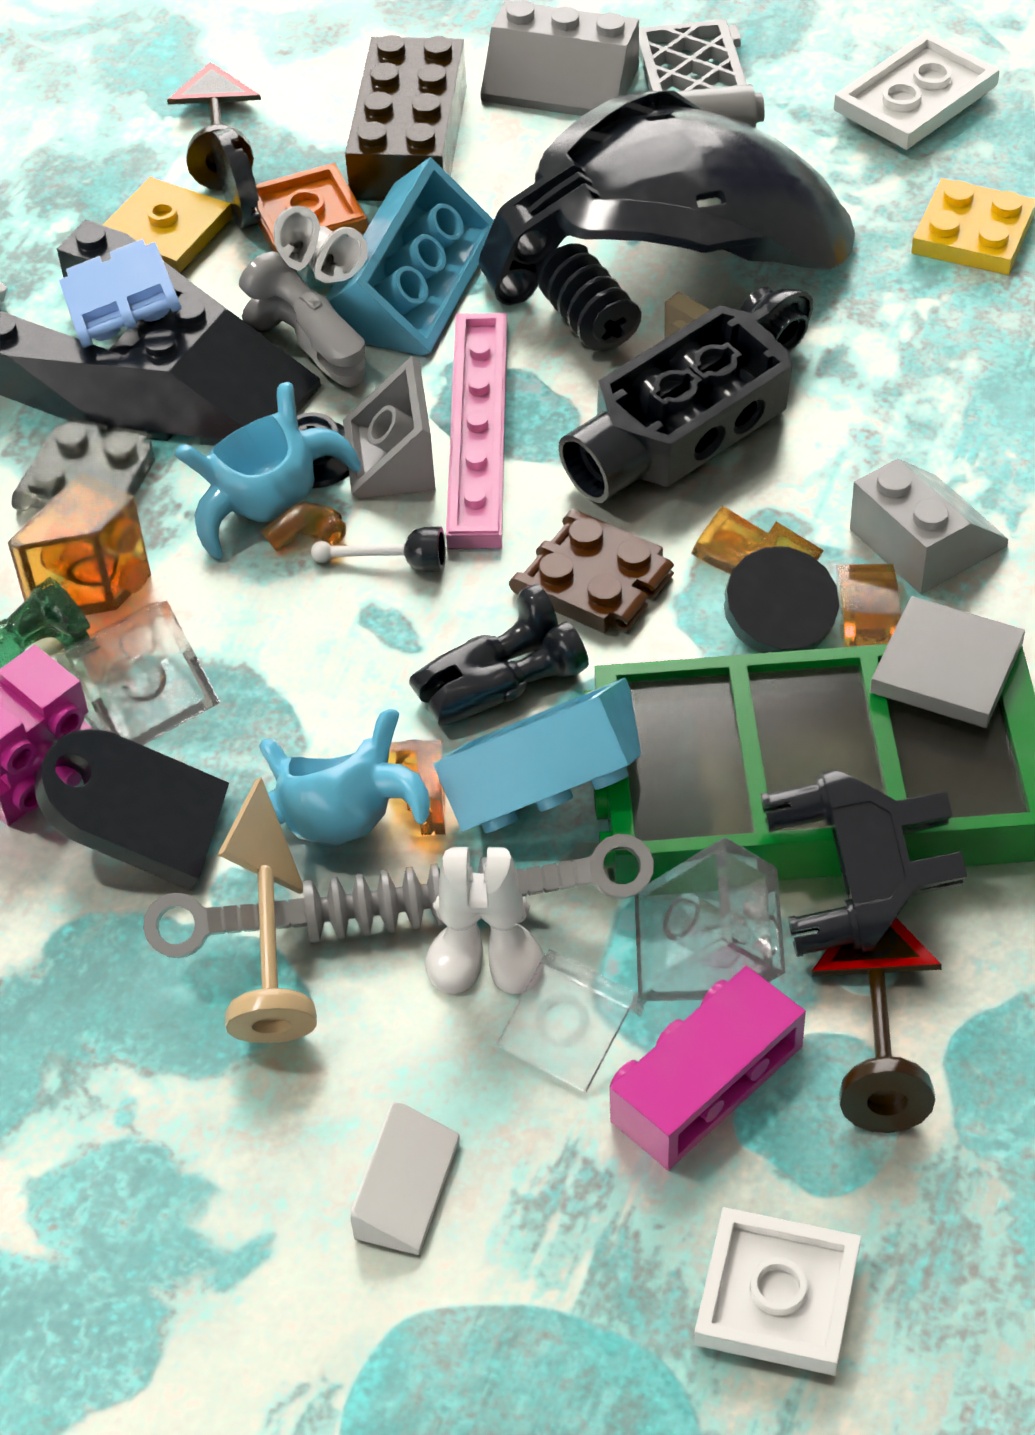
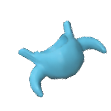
(261, 468)
(346, 794)

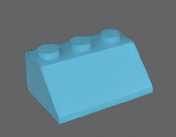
(542, 758)

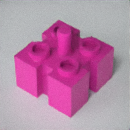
(36, 709)

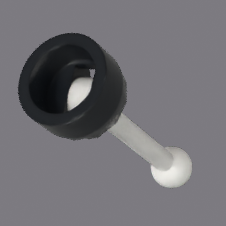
(422, 549)

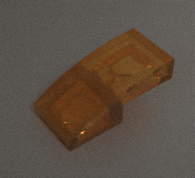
(731, 538)
(867, 603)

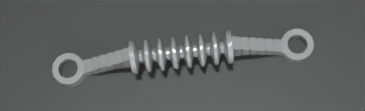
(386, 900)

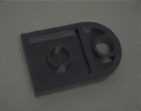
(132, 803)

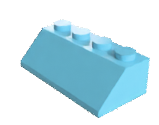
(416, 262)

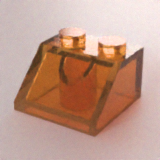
(86, 543)

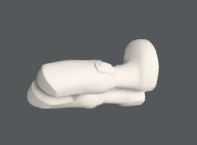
(329, 254)
(464, 899)

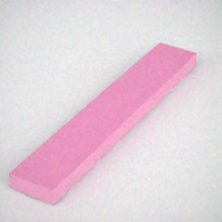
(477, 432)

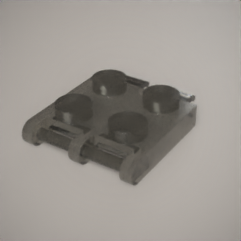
(82, 446)

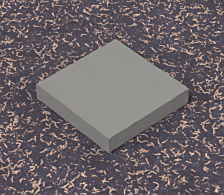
(947, 661)

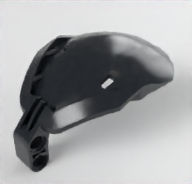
(637, 176)

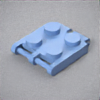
(118, 292)

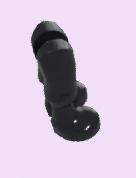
(479, 671)

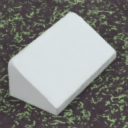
(403, 1180)

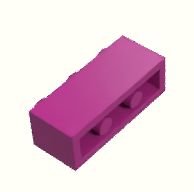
(705, 1066)

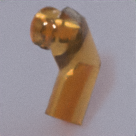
(306, 520)

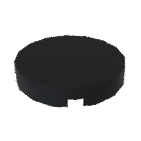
(235, 178)
(781, 600)

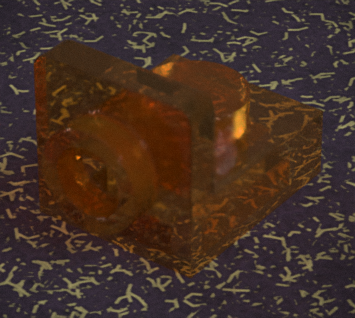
(419, 757)

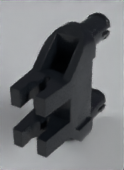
(871, 856)

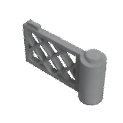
(734, 100)

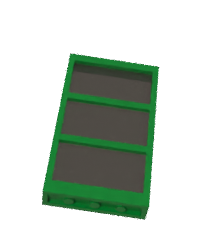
(772, 722)

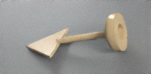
(260, 846)

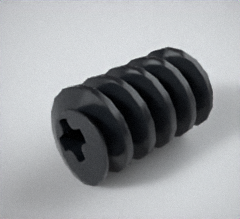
(588, 297)

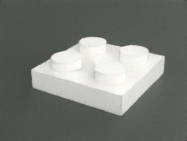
(777, 1291)

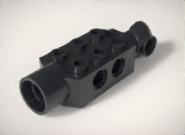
(689, 395)

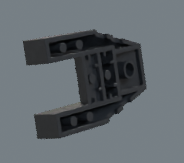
(169, 376)

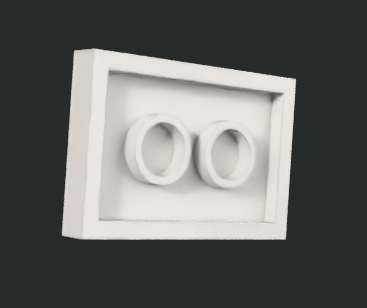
(916, 90)

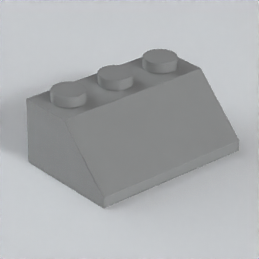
(559, 57)

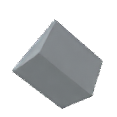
(392, 437)

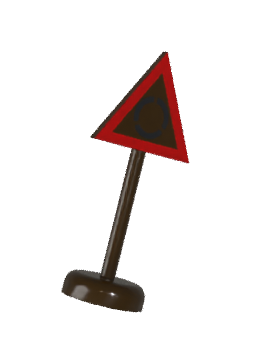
(212, 87)
(886, 1090)

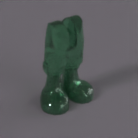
(43, 614)

